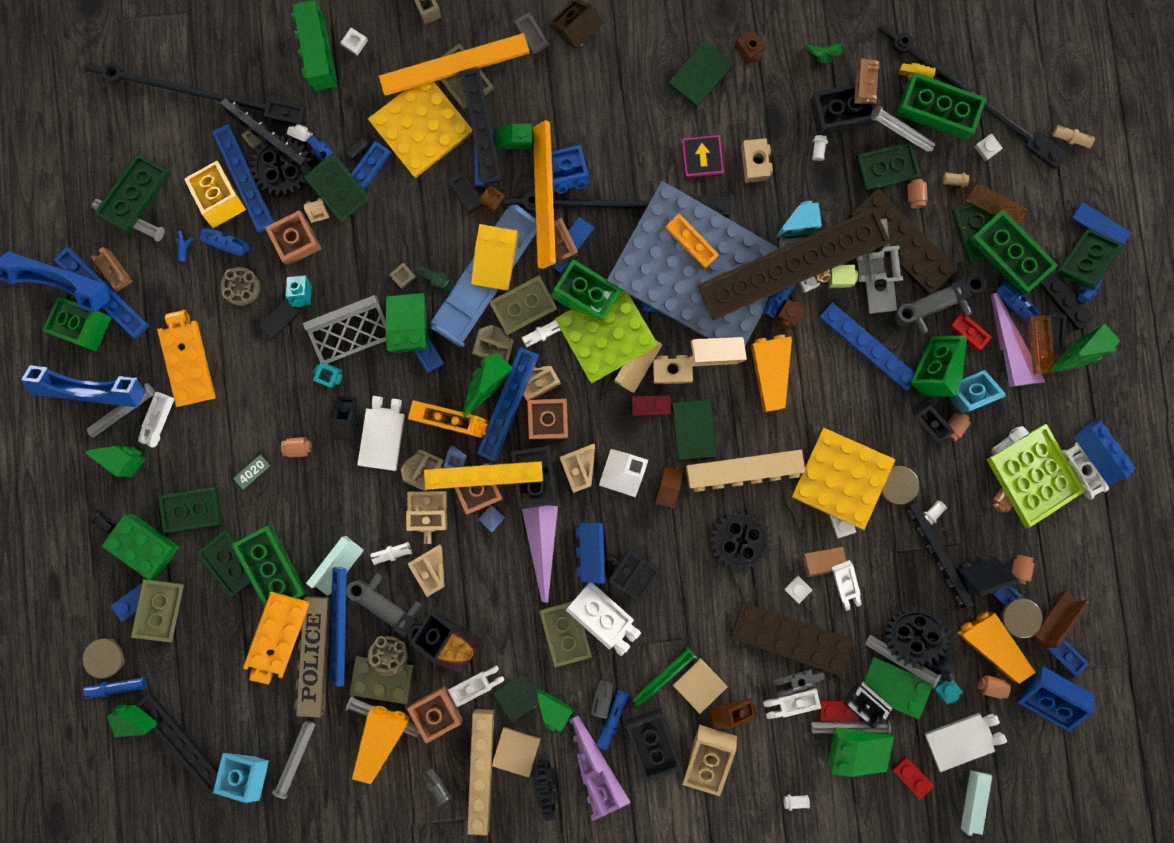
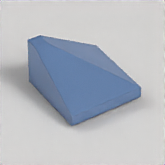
(454, 458)
(491, 518)

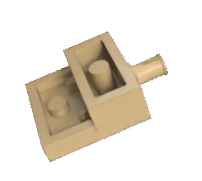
(427, 512)

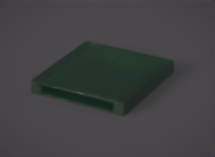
(517, 697)

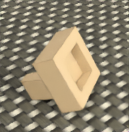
(316, 210)

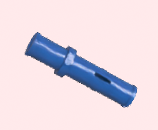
(107, 689)
(609, 727)

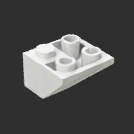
(623, 472)

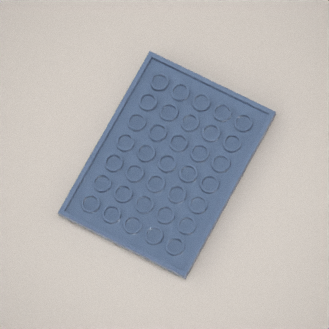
(667, 276)

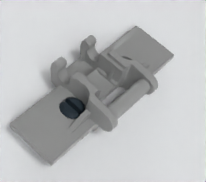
(879, 287)

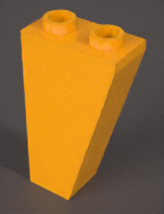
(772, 370)
(448, 419)
(996, 645)
(379, 737)

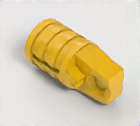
(908, 70)

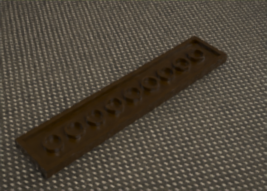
(793, 264)

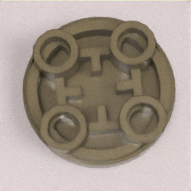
(240, 286)
(900, 485)
(1021, 617)
(387, 655)
(103, 658)

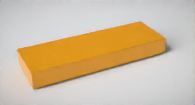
(691, 240)

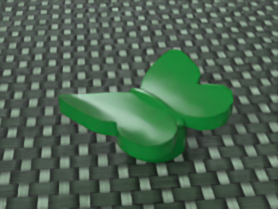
(825, 54)

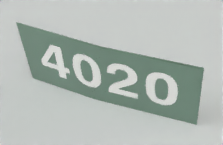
(251, 472)

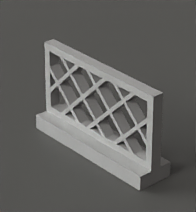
(342, 314)

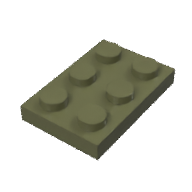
(455, 85)
(523, 305)
(157, 610)
(564, 635)
(375, 686)

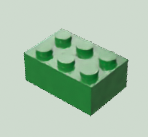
(140, 546)

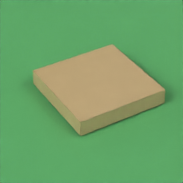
(700, 685)
(516, 752)

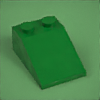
(585, 291)
(406, 323)
(76, 324)
(1088, 349)
(941, 366)
(486, 381)
(898, 687)
(859, 752)

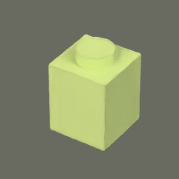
(843, 276)

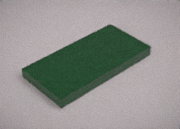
(132, 193)

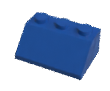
(1104, 452)
(590, 552)
(1057, 699)

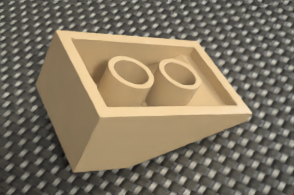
(710, 760)

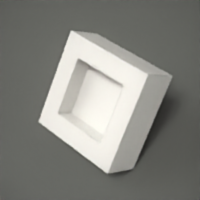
(354, 41)
(299, 132)
(988, 147)
(798, 589)

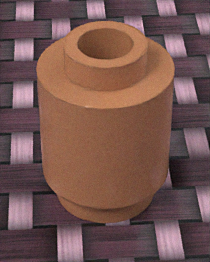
(917, 193)
(959, 423)
(296, 447)
(1002, 502)
(1023, 568)
(994, 687)

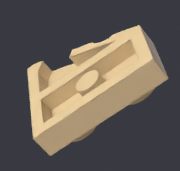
(540, 382)
(579, 467)
(429, 570)

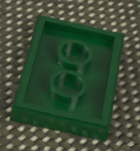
(700, 74)
(888, 166)
(337, 187)
(970, 220)
(1090, 259)
(694, 429)
(190, 510)
(224, 563)

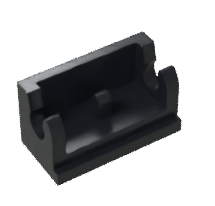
(867, 705)

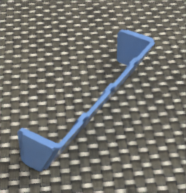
(468, 301)

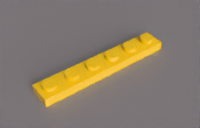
(483, 475)

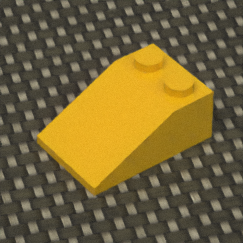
(214, 194)
(494, 257)

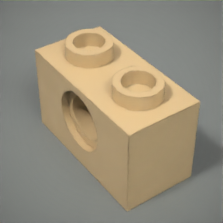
(752, 171)
(662, 376)

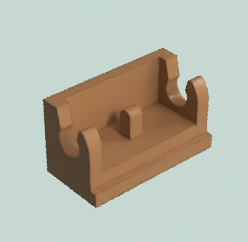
(866, 81)
(564, 245)
(112, 269)
(821, 561)

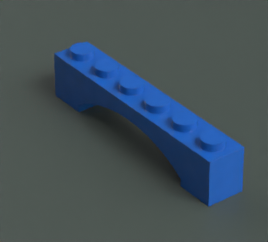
(88, 292)
(121, 392)

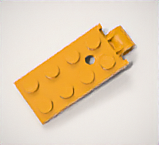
(185, 368)
(278, 632)

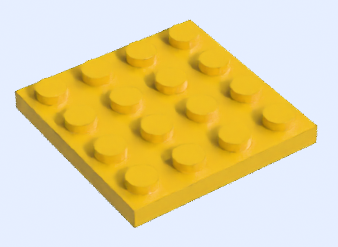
(420, 126)
(843, 478)

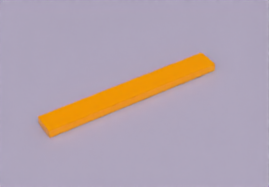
(454, 64)
(544, 195)

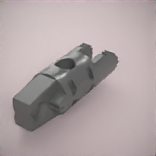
(807, 678)

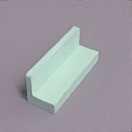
(342, 555)
(976, 802)

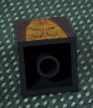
(445, 642)

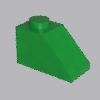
(514, 137)
(553, 711)
(130, 721)

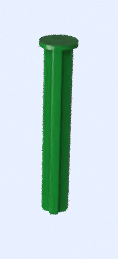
(664, 677)

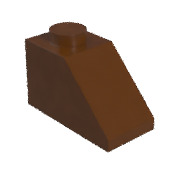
(669, 487)
(732, 714)

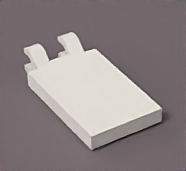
(381, 435)
(603, 618)
(963, 740)

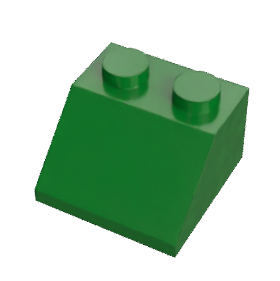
(118, 460)

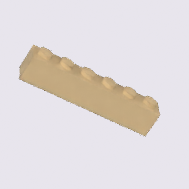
(745, 469)
(480, 772)

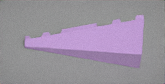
(1016, 354)
(541, 529)
(603, 787)

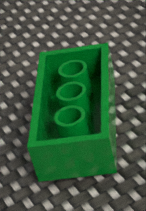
(314, 45)
(941, 106)
(1013, 252)
(268, 565)

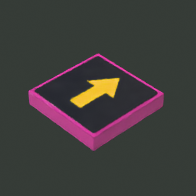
(702, 156)

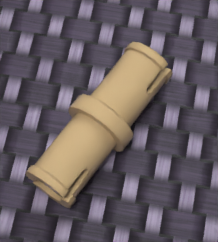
(1073, 136)

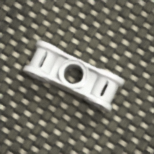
(1092, 481)

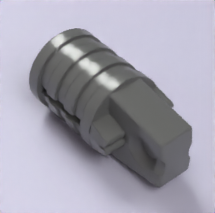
(602, 699)
(436, 787)

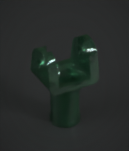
(437, 279)

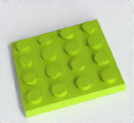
(607, 343)
(1035, 476)

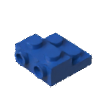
(569, 169)

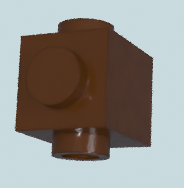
(750, 47)
(790, 313)

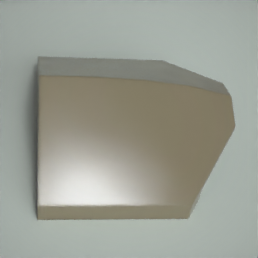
(492, 341)
(414, 468)

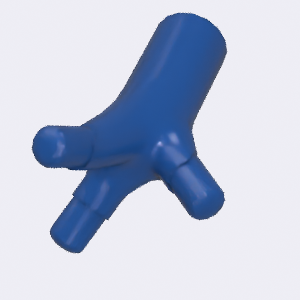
(182, 246)

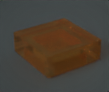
(492, 198)

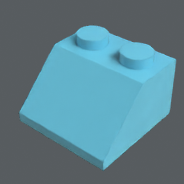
(803, 221)
(976, 392)
(241, 777)

